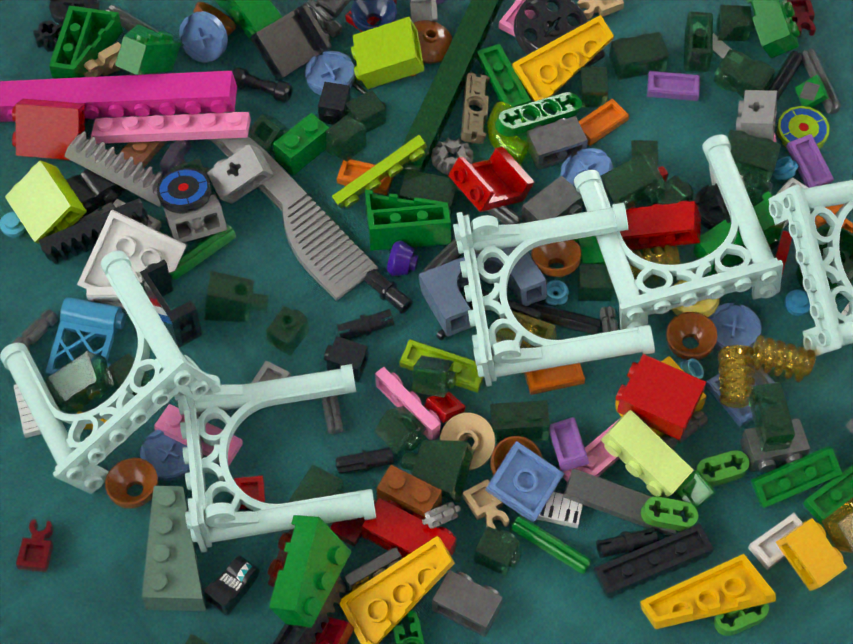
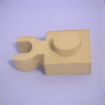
(603, 7)
(105, 63)
(485, 504)

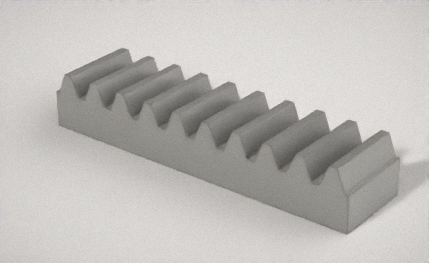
(114, 167)

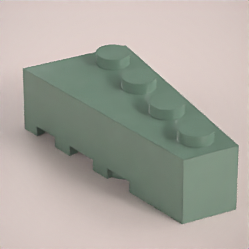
(171, 558)

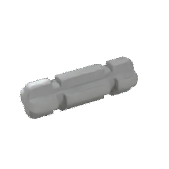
(441, 515)

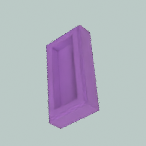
(673, 85)
(810, 161)
(568, 444)

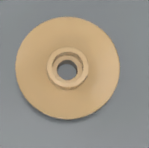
(471, 425)

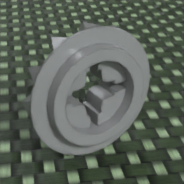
(440, 154)

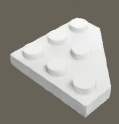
(139, 243)

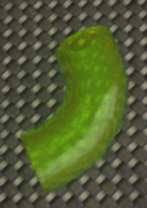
(514, 145)

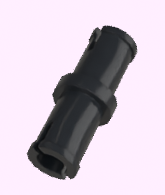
(366, 324)
(626, 542)

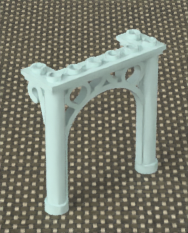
(800, 208)
(757, 271)
(507, 357)
(123, 410)
(222, 520)

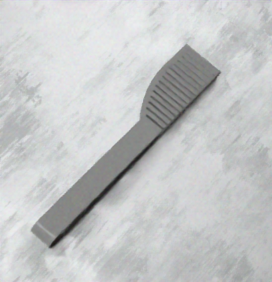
(311, 234)

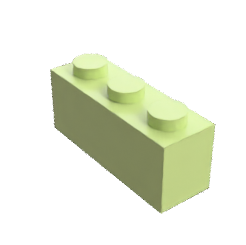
(646, 455)

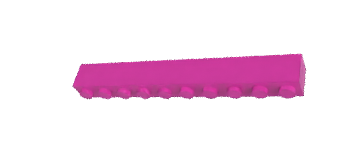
(129, 94)

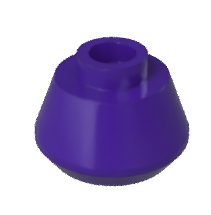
(402, 259)

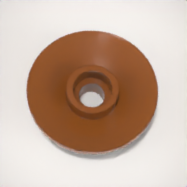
(433, 48)

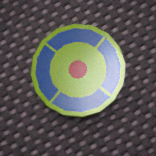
(801, 122)

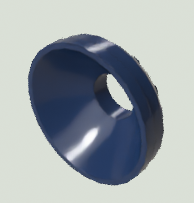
(364, 9)

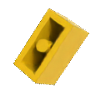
(811, 554)

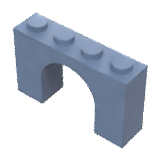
(444, 285)

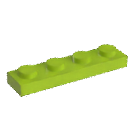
(389, 166)

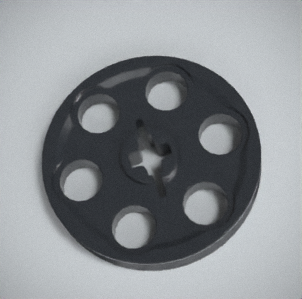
(545, 20)

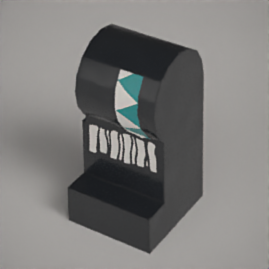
(231, 585)

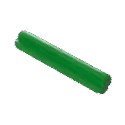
(203, 251)
(551, 544)

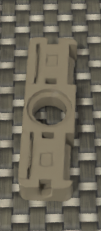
(474, 121)

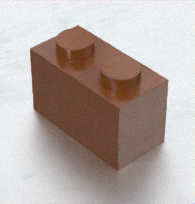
(408, 491)

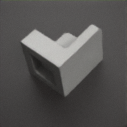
(423, 10)

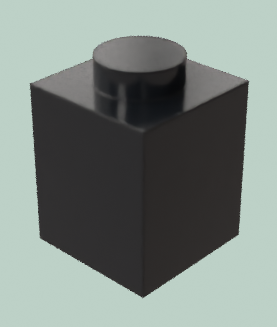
(333, 102)
(345, 353)

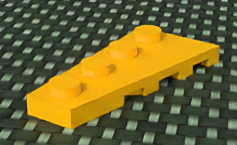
(558, 61)
(390, 595)

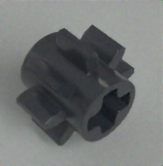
(47, 35)

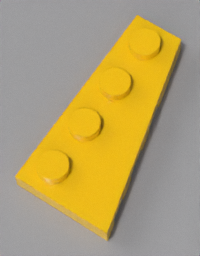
(714, 592)

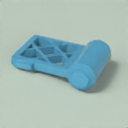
(85, 318)

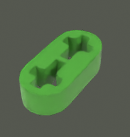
(720, 463)
(669, 517)
(741, 623)

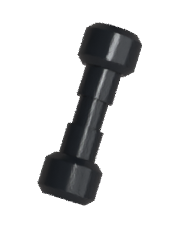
(281, 90)

